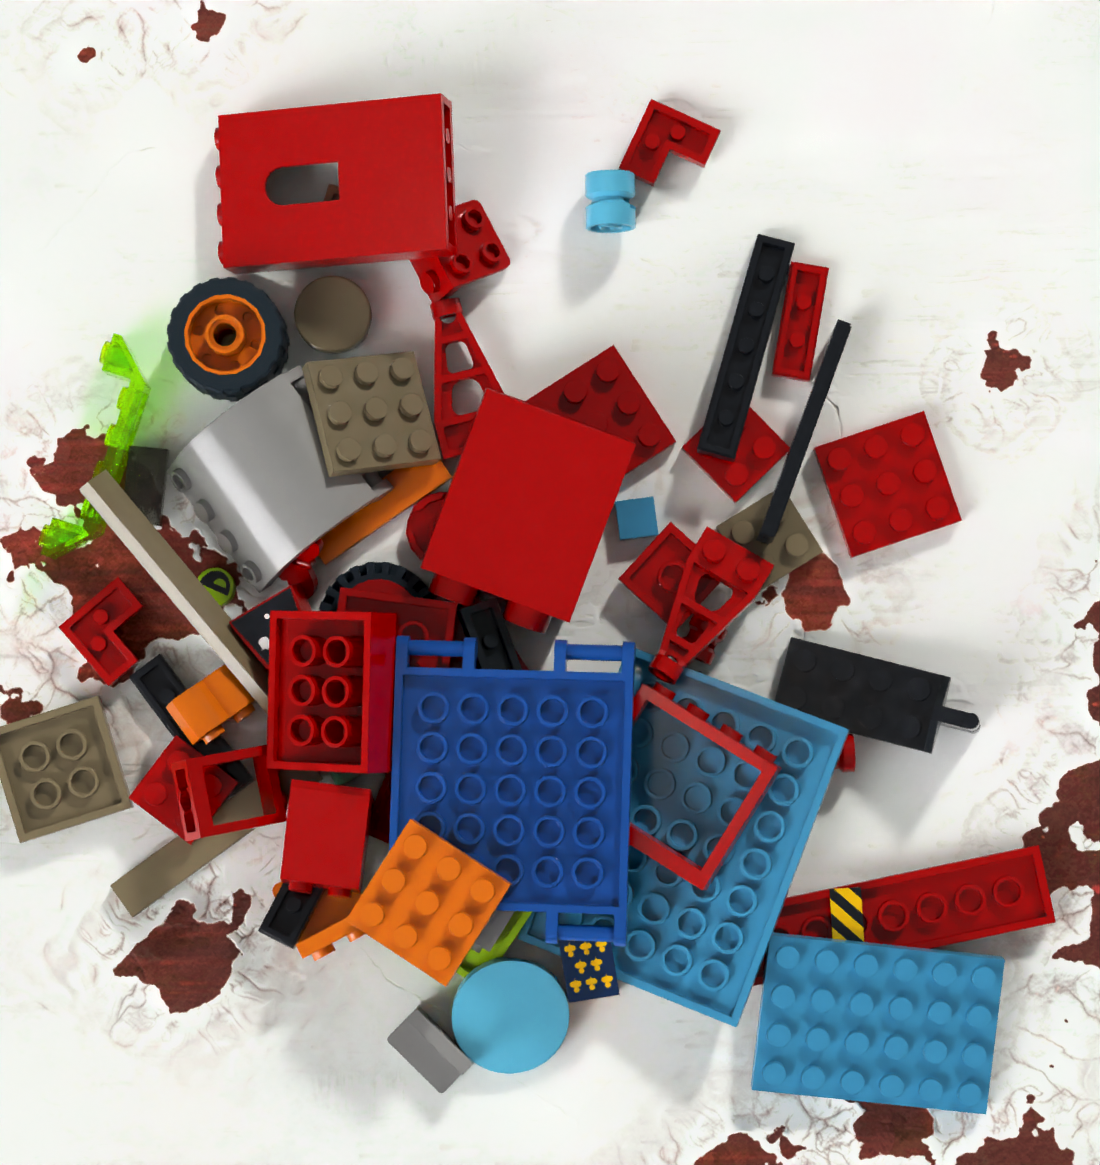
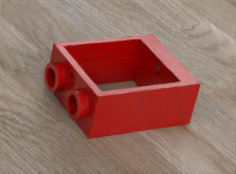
(194, 799)

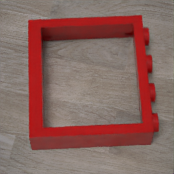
(728, 739)

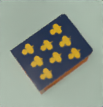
(588, 970)

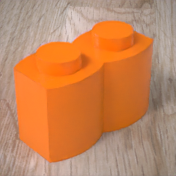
(210, 705)

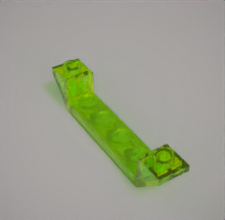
(118, 362)

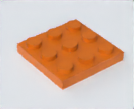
(428, 902)

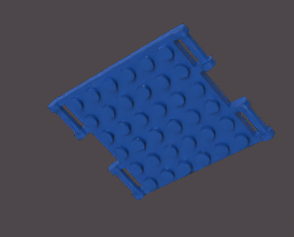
(523, 775)

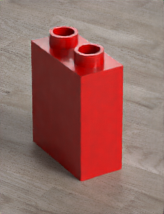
(525, 510)

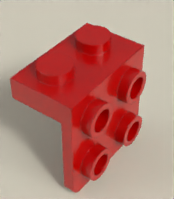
(477, 256)

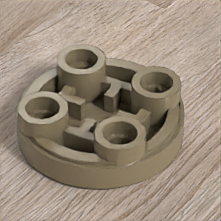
(333, 314)

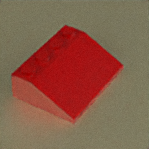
(331, 691)

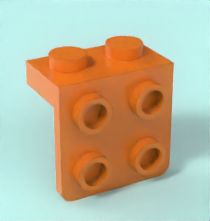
(327, 925)

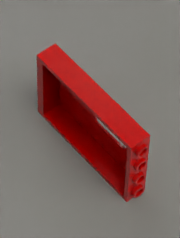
(392, 184)

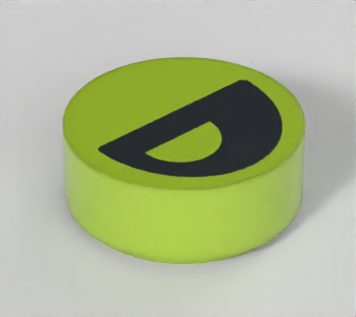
(218, 584)

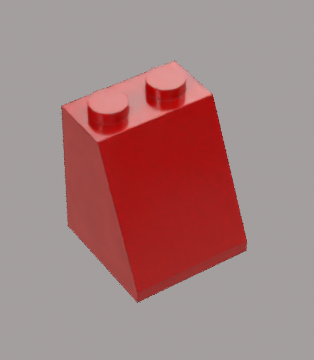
(326, 837)

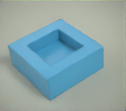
(636, 518)

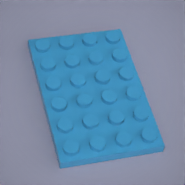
(877, 1023)

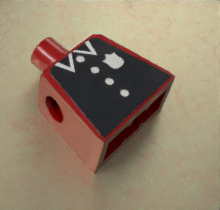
(254, 624)

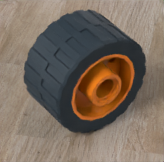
(208, 316)

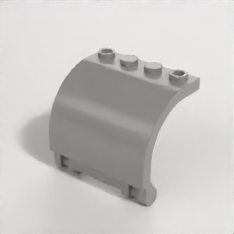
(265, 480)

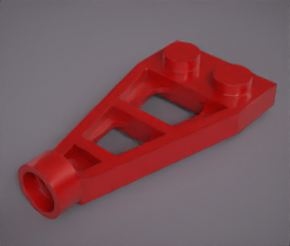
(450, 426)
(731, 566)

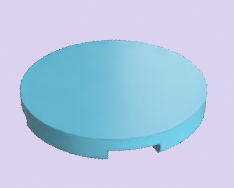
(510, 1015)

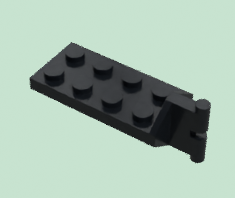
(870, 695)

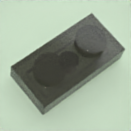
(147, 480)

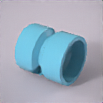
(610, 201)

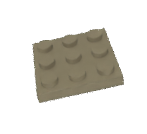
(371, 413)
(61, 769)

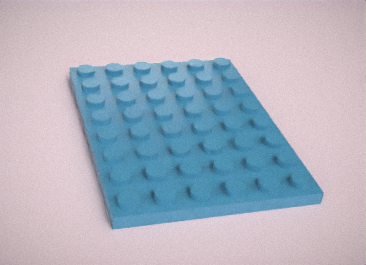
(685, 792)

